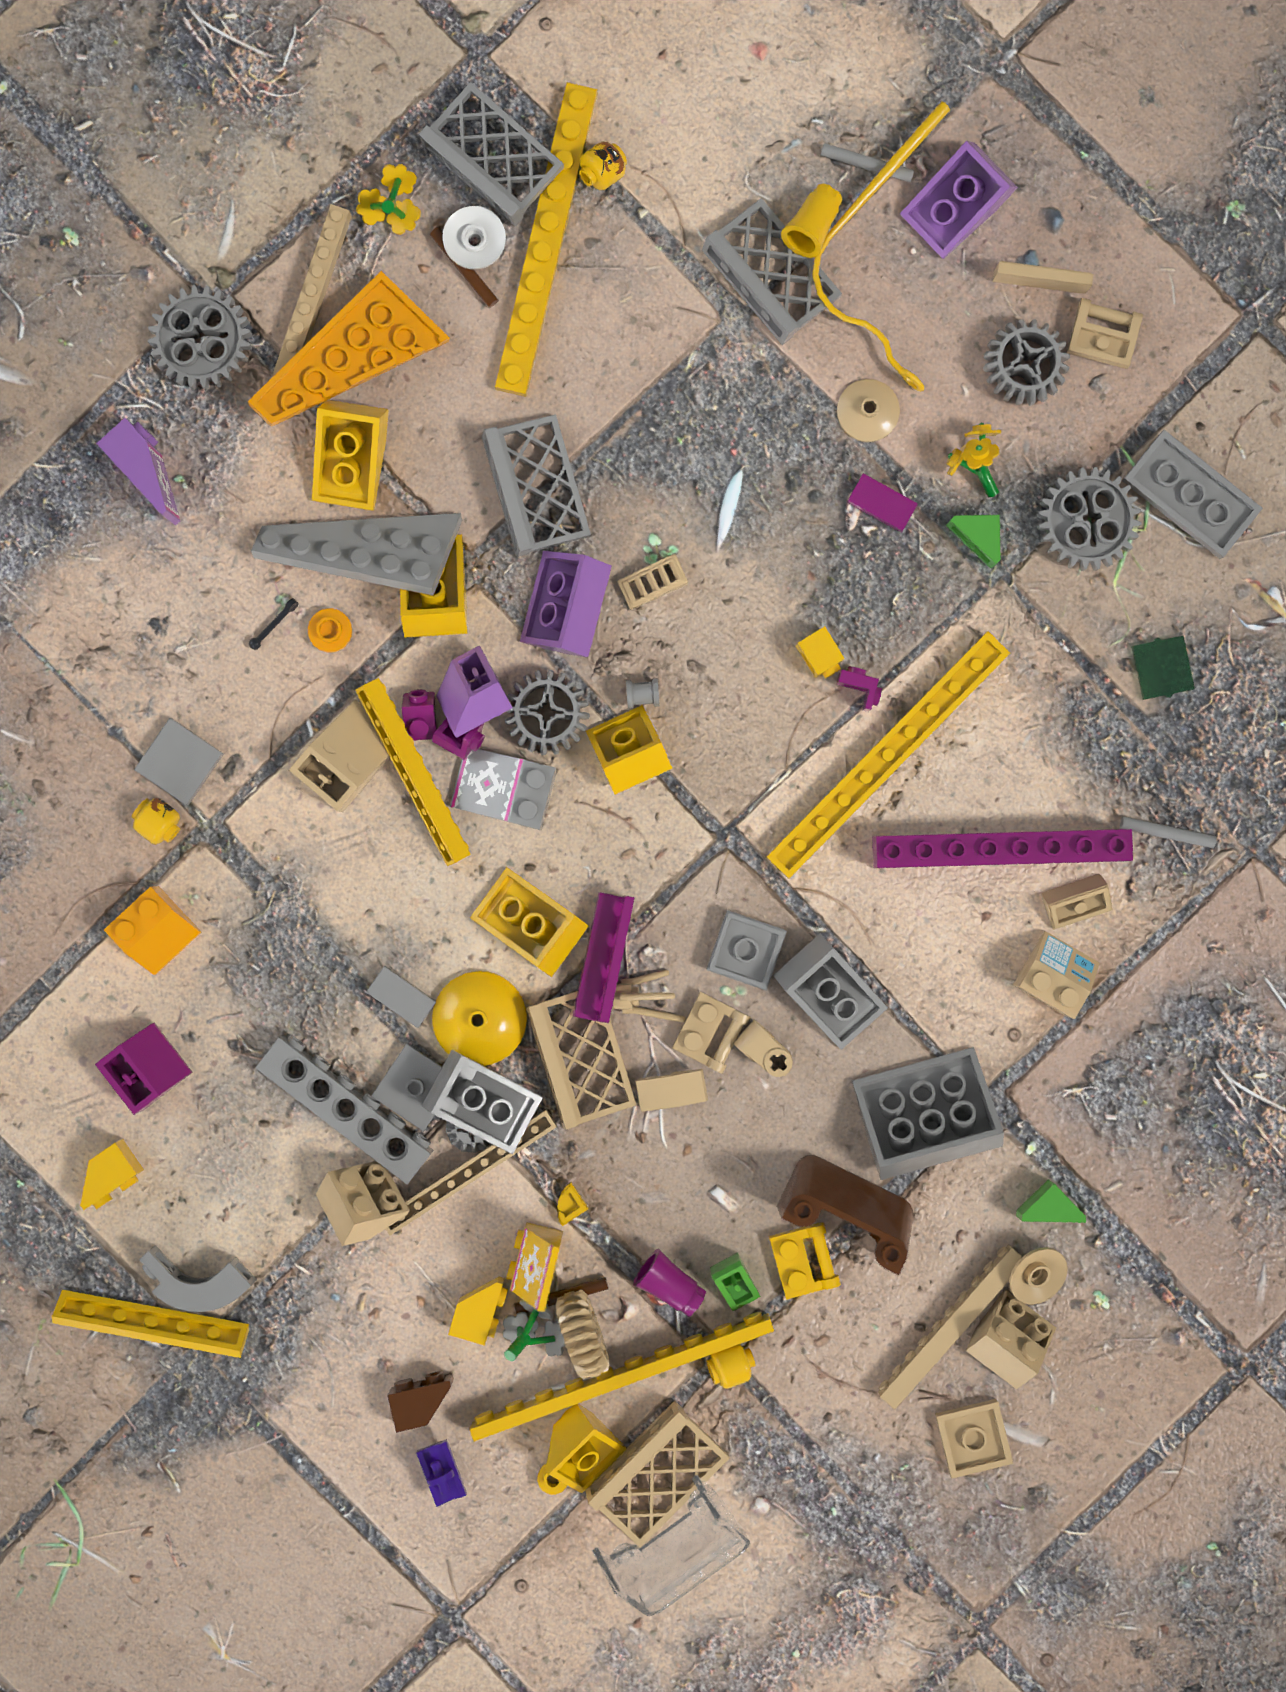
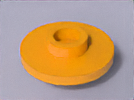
(330, 630)

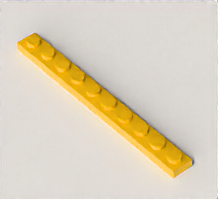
(546, 242)
(888, 754)
(633, 1371)

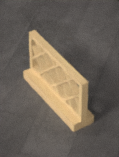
(558, 1073)
(633, 1462)

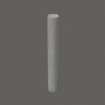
(863, 161)
(1168, 832)

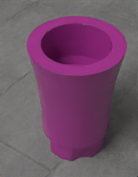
(669, 1283)

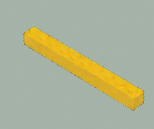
(413, 771)

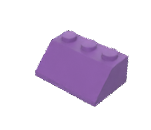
(566, 603)

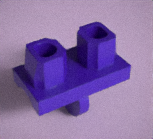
(441, 1472)

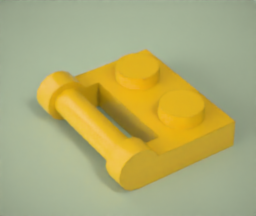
(794, 1263)

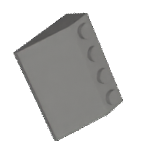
(928, 1113)

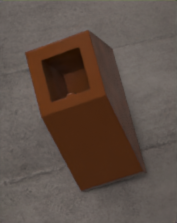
(416, 1402)

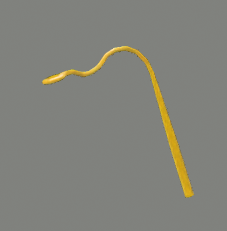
(884, 174)

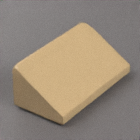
(1077, 901)

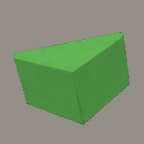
(980, 534)
(1049, 1205)
(734, 1282)

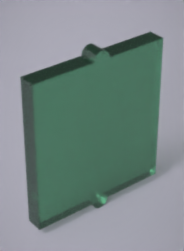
(1163, 667)

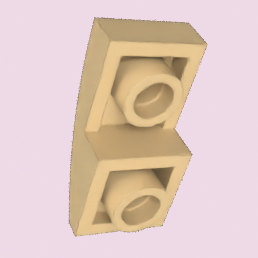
(671, 1090)

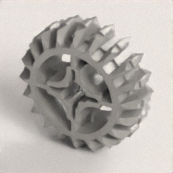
(1020, 351)
(548, 685)

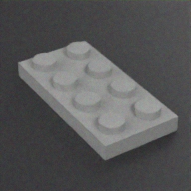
(1192, 494)

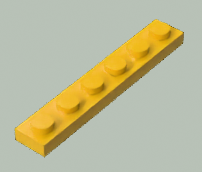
(150, 1323)

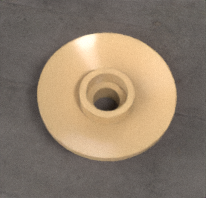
(864, 425)
(1038, 1276)

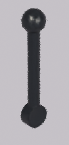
(291, 605)

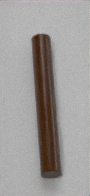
(469, 274)
(589, 1288)

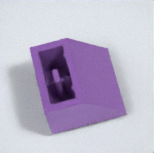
(471, 692)

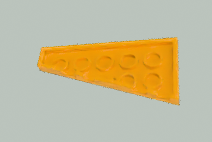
(359, 343)

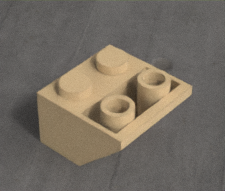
(361, 1201)
(1011, 1340)

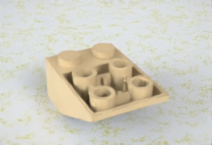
(342, 758)

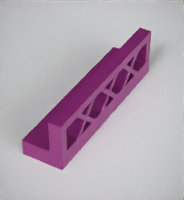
(603, 957)

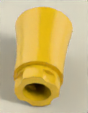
(812, 221)

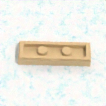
(1042, 277)

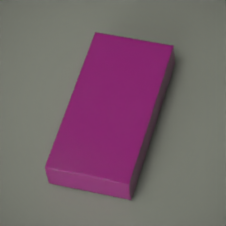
(882, 503)

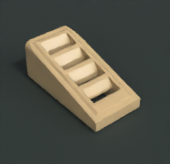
(668, 587)

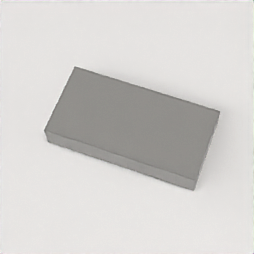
(401, 996)

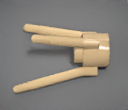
(628, 996)

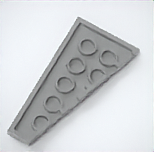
(382, 551)

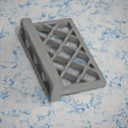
(474, 175)
(748, 282)
(509, 492)

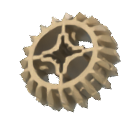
(582, 1334)

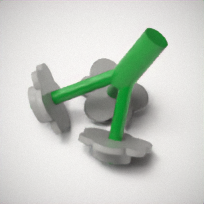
(521, 1332)

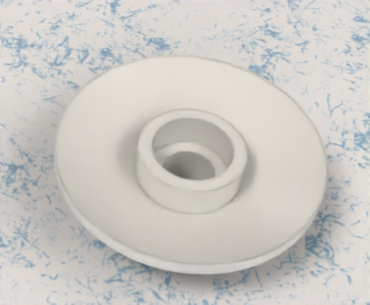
(470, 223)

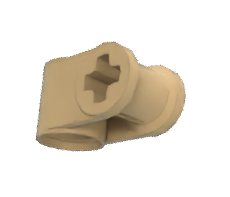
(760, 1045)

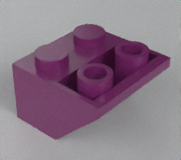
(143, 1068)

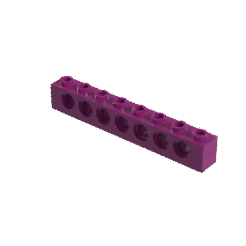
(1002, 848)

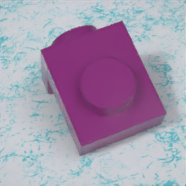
(856, 679)
(419, 714)
(461, 745)

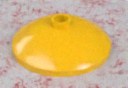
(484, 995)

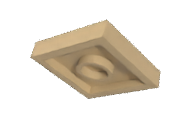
(974, 1438)

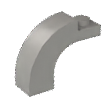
(196, 1293)

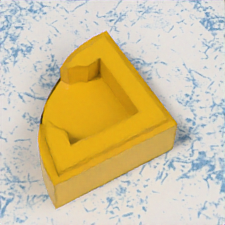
(570, 1204)

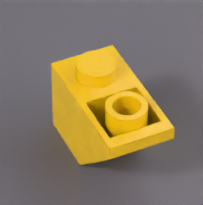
(108, 1171)
(475, 1312)

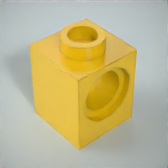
(820, 653)

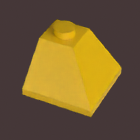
(581, 1448)

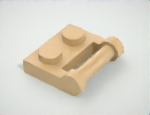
(1100, 342)
(702, 1025)

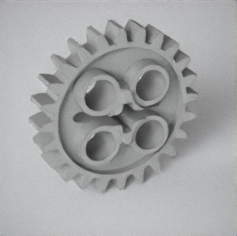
(199, 310)
(1117, 516)

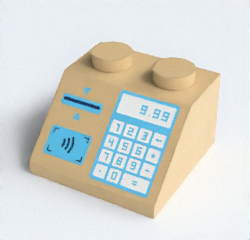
(1058, 975)

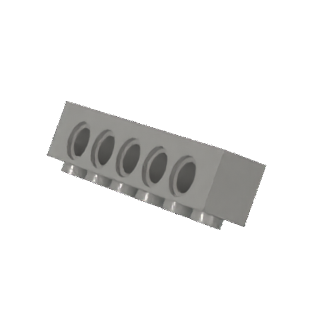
(277, 1068)

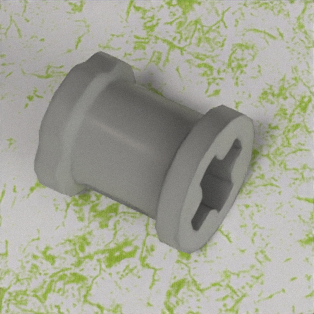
(642, 693)

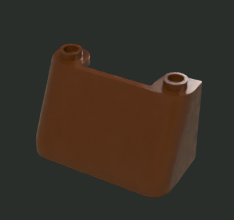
(825, 1186)

